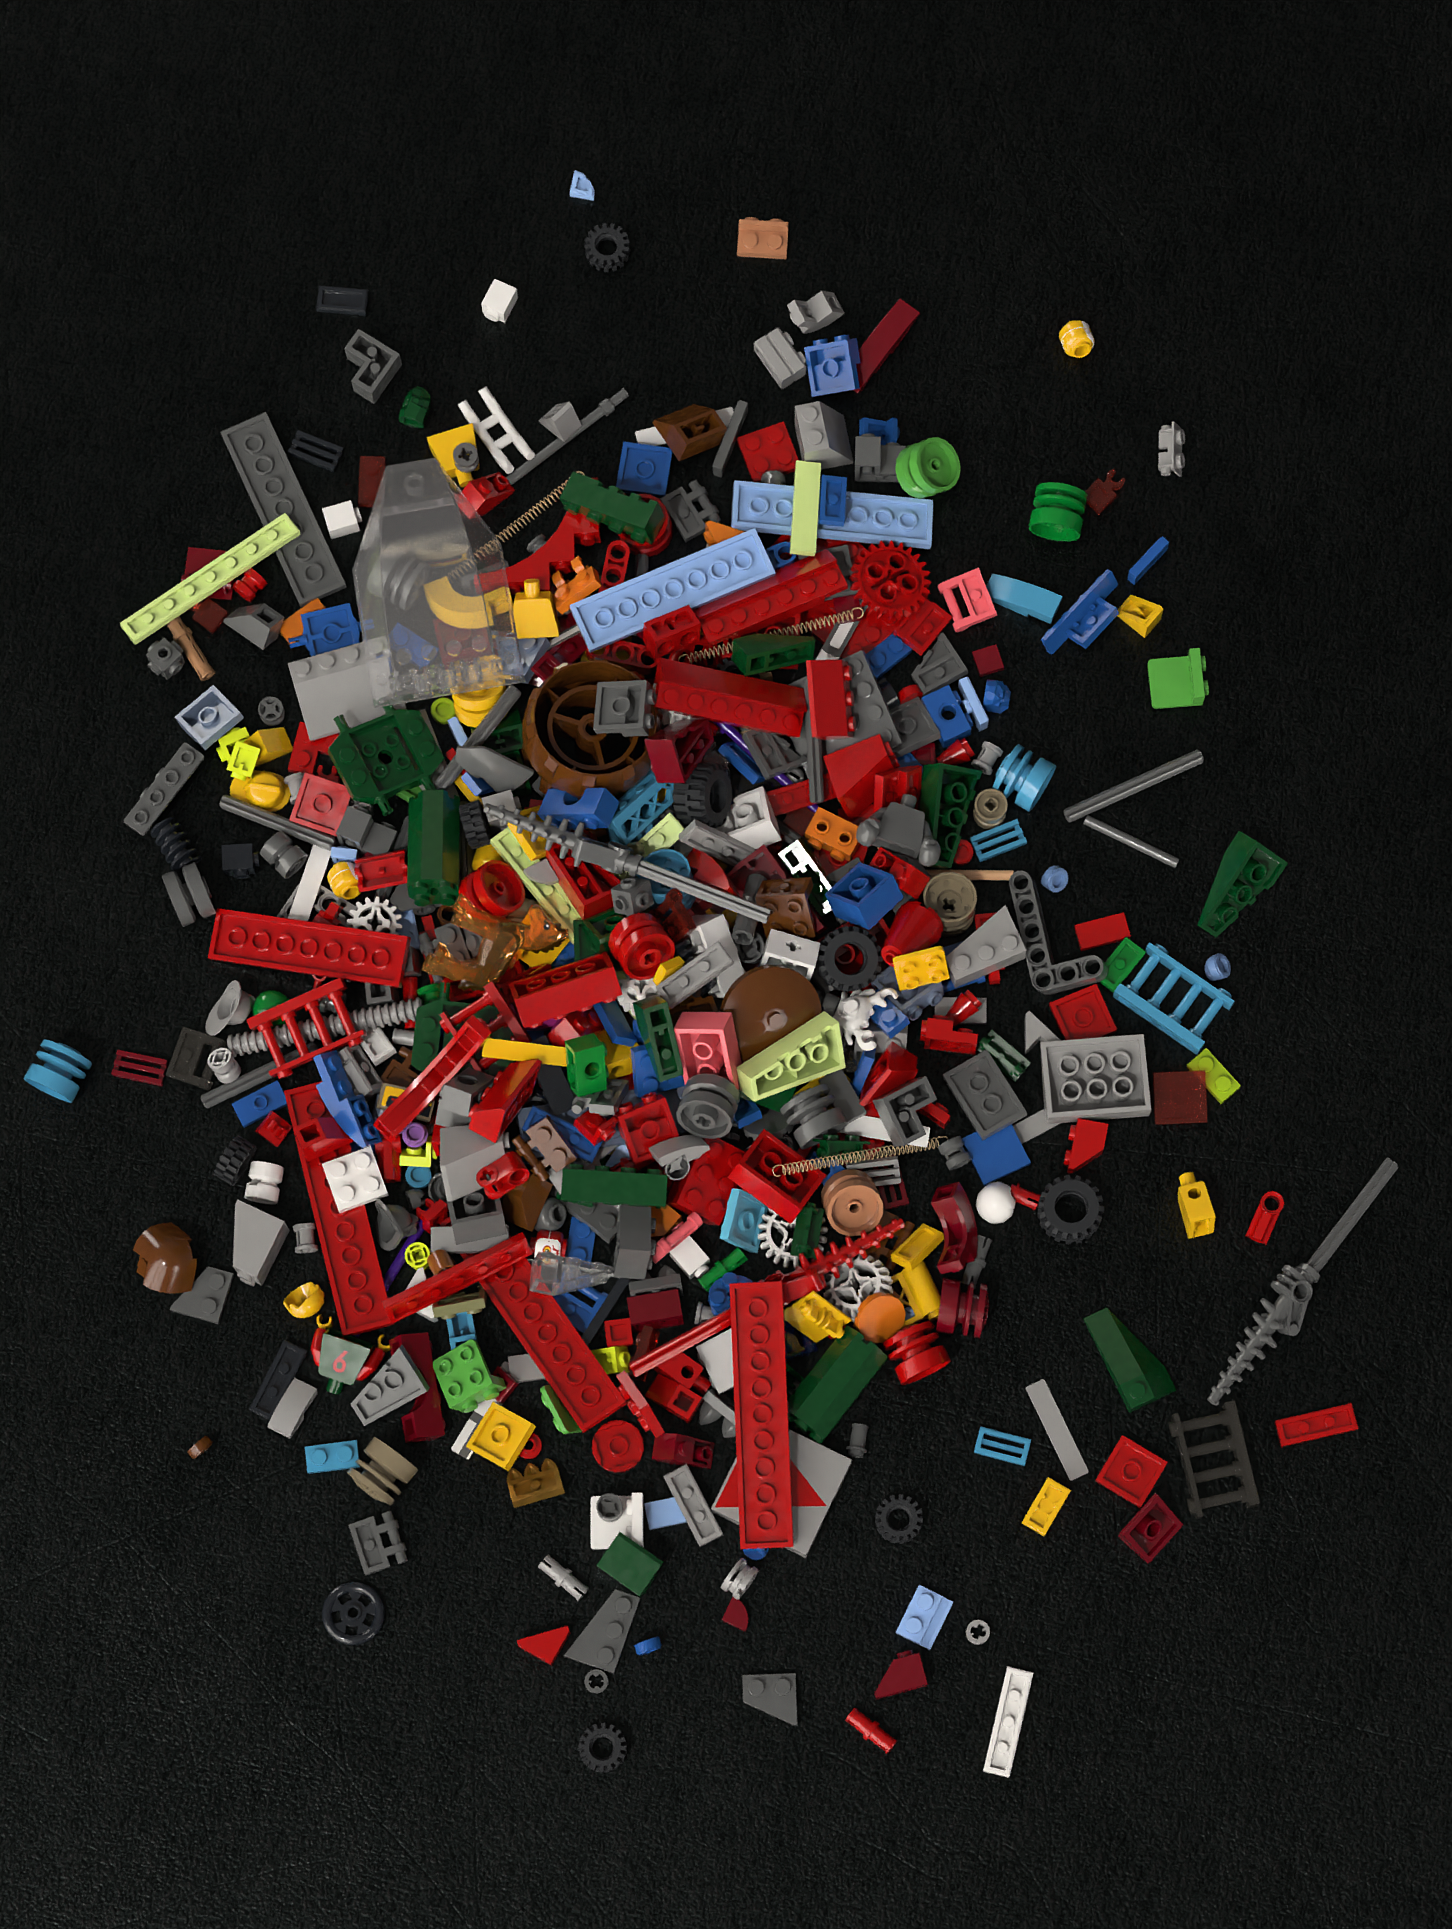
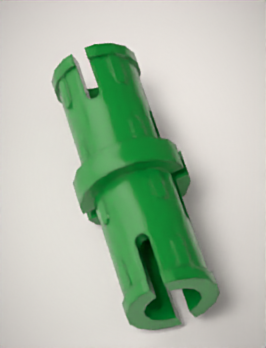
(721, 1267)

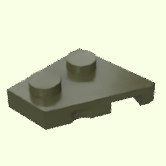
(459, 1303)

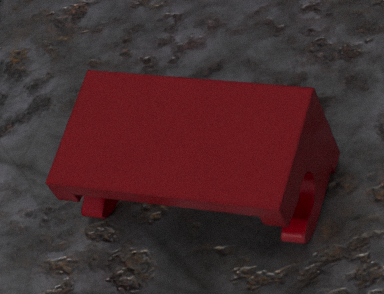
(655, 1310)

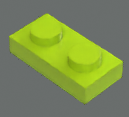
(1218, 1079)

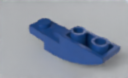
(348, 1110)

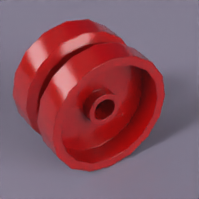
(662, 539)
(494, 888)
(640, 945)

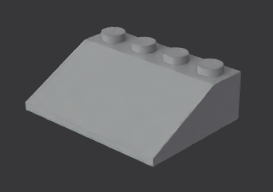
(334, 686)
(1095, 1079)

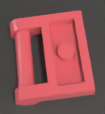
(974, 595)
(678, 1234)

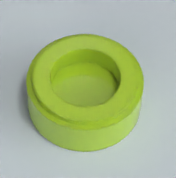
(442, 710)

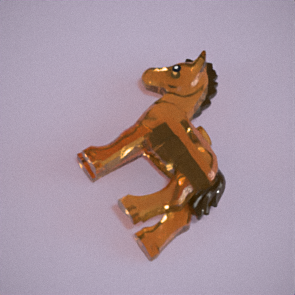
(497, 947)

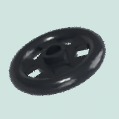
(364, 1632)

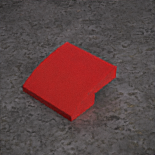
(894, 783)

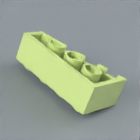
(794, 1059)

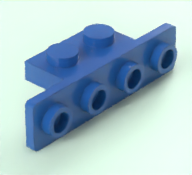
(1086, 617)

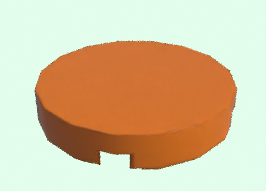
(880, 1317)

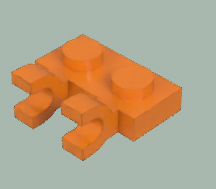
(580, 587)

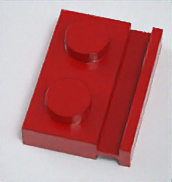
(923, 626)

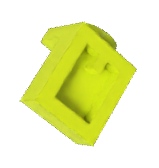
(243, 760)
(417, 1156)
(613, 1359)

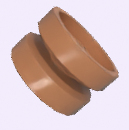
(852, 1202)

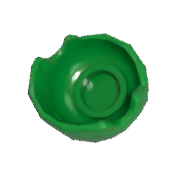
(268, 1000)

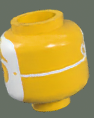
(1076, 339)
(343, 880)

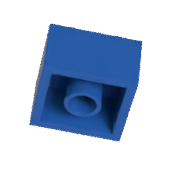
(864, 895)

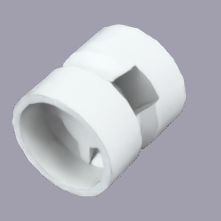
(264, 1182)

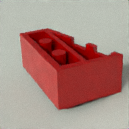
(585, 886)

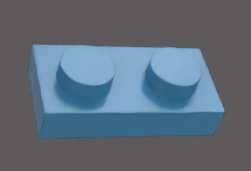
(332, 1456)

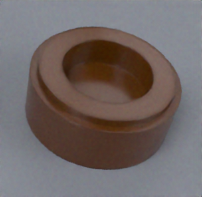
(200, 1447)

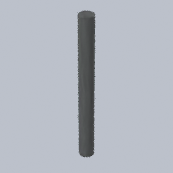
(1131, 841)

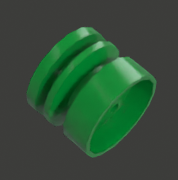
(1058, 511)

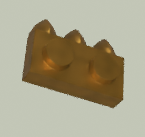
(534, 1484)

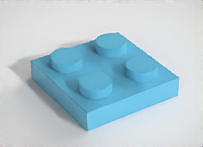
(742, 1220)

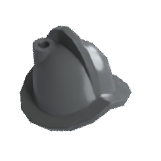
(393, 1224)

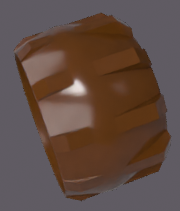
(573, 690)

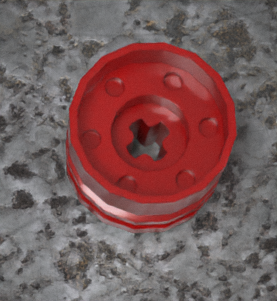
(916, 1352)

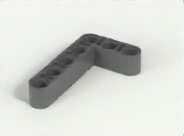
(1042, 943)

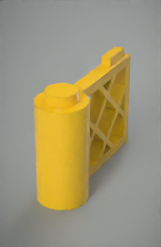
(920, 1292)

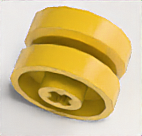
(474, 705)

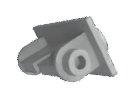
(1172, 440)

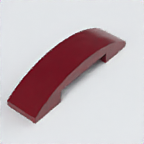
(565, 652)

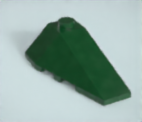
(1242, 875)
(1131, 1365)

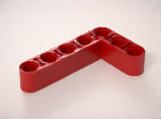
(635, 651)

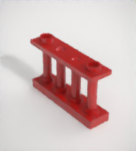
(286, 1013)
(505, 1018)

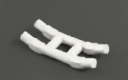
(497, 416)

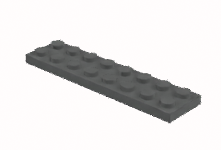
(275, 492)

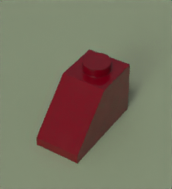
(902, 1676)

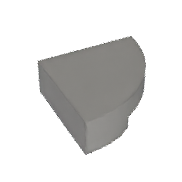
(541, 873)

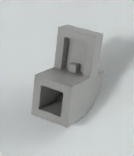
(816, 312)

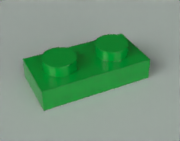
(1122, 963)

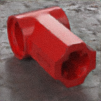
(389, 1158)
(1264, 1219)

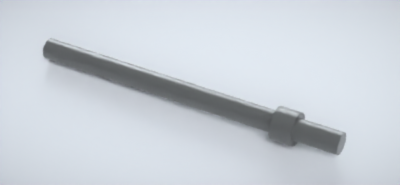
(605, 408)

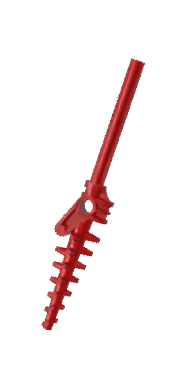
(796, 1284)

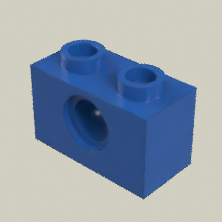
(946, 700)

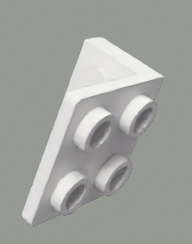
(629, 1524)

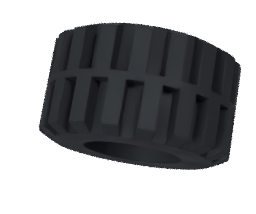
(704, 796)
(868, 948)
(1076, 1188)

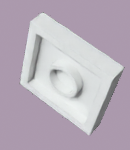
(355, 1179)

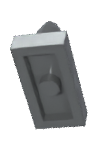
(666, 1280)
(714, 1407)

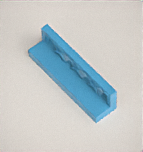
(631, 804)

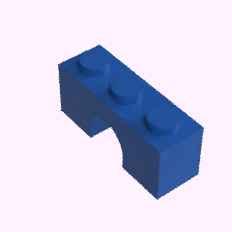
(594, 808)

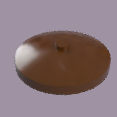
(768, 1006)

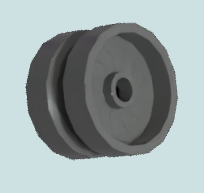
(188, 894)
(708, 1106)

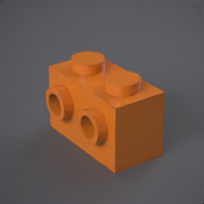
(832, 834)

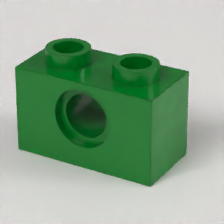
(586, 1064)

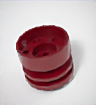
(962, 1307)

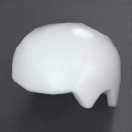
(995, 1202)

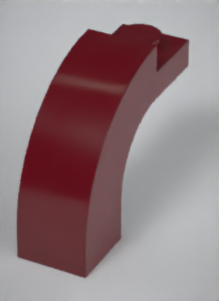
(958, 1227)

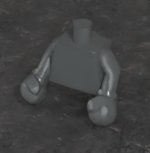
(901, 831)

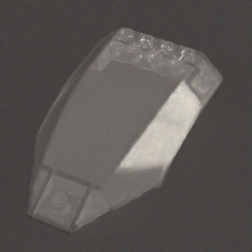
(432, 592)

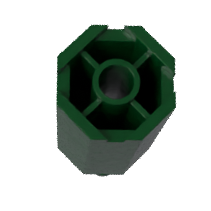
(434, 848)
(834, 1384)

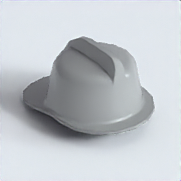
(230, 1009)

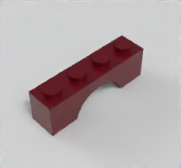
(425, 1418)

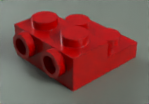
(939, 1036)
(645, 1125)

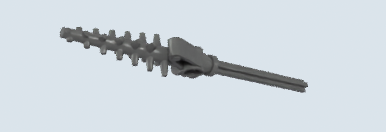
(620, 858)
(1289, 1308)

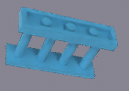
(1150, 1009)

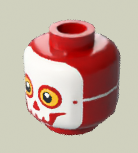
(549, 1242)

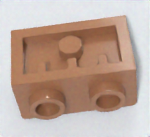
(762, 238)

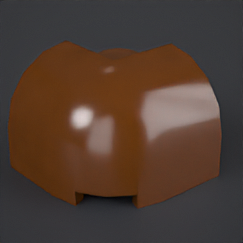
(166, 1259)

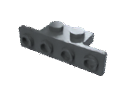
(163, 789)

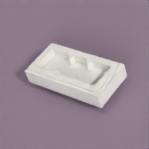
(377, 1046)

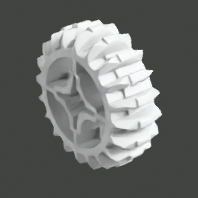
(772, 1221)
(839, 1289)

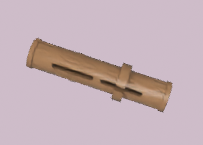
(183, 636)

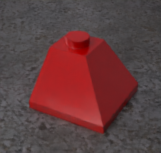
(888, 1072)

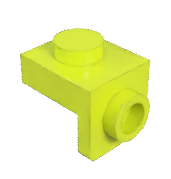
(228, 742)

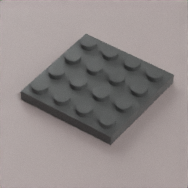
(869, 711)

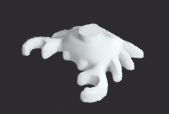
(855, 1012)

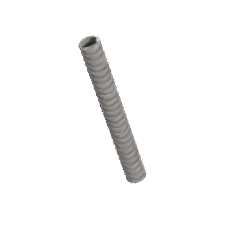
(362, 1020)

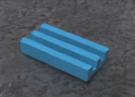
(992, 832)
(1024, 1452)

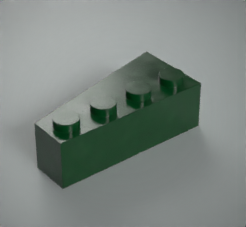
(613, 508)
(945, 800)
(614, 1187)

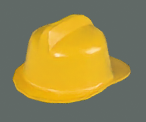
(264, 790)

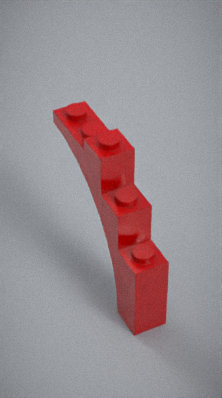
(555, 553)
(428, 1084)

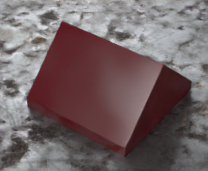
(1150, 1529)

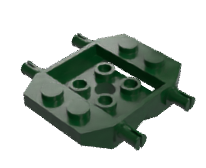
(357, 753)
(428, 1031)

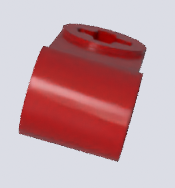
(504, 1173)

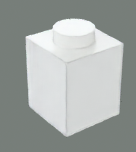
(499, 301)
(342, 519)
(690, 1258)

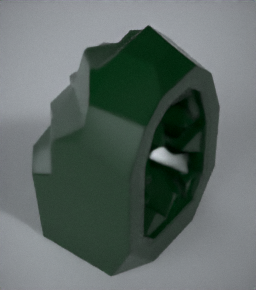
(415, 408)

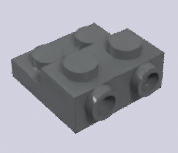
(624, 708)

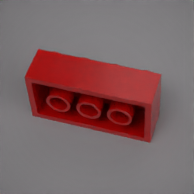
(565, 990)

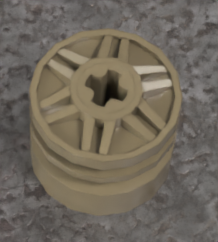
(953, 891)
(382, 1471)

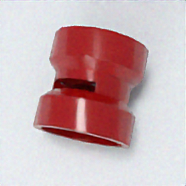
(249, 584)

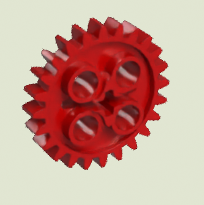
(878, 561)

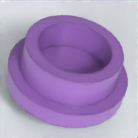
(415, 1135)

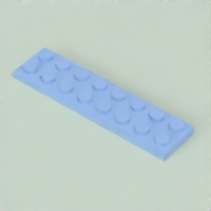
(867, 516)
(685, 582)

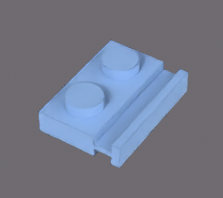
(924, 1617)

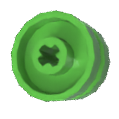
(927, 467)

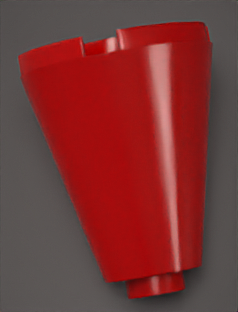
(911, 931)

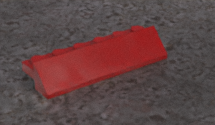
(773, 599)
(729, 698)

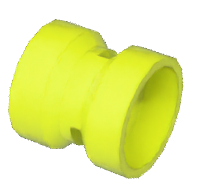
(421, 1258)

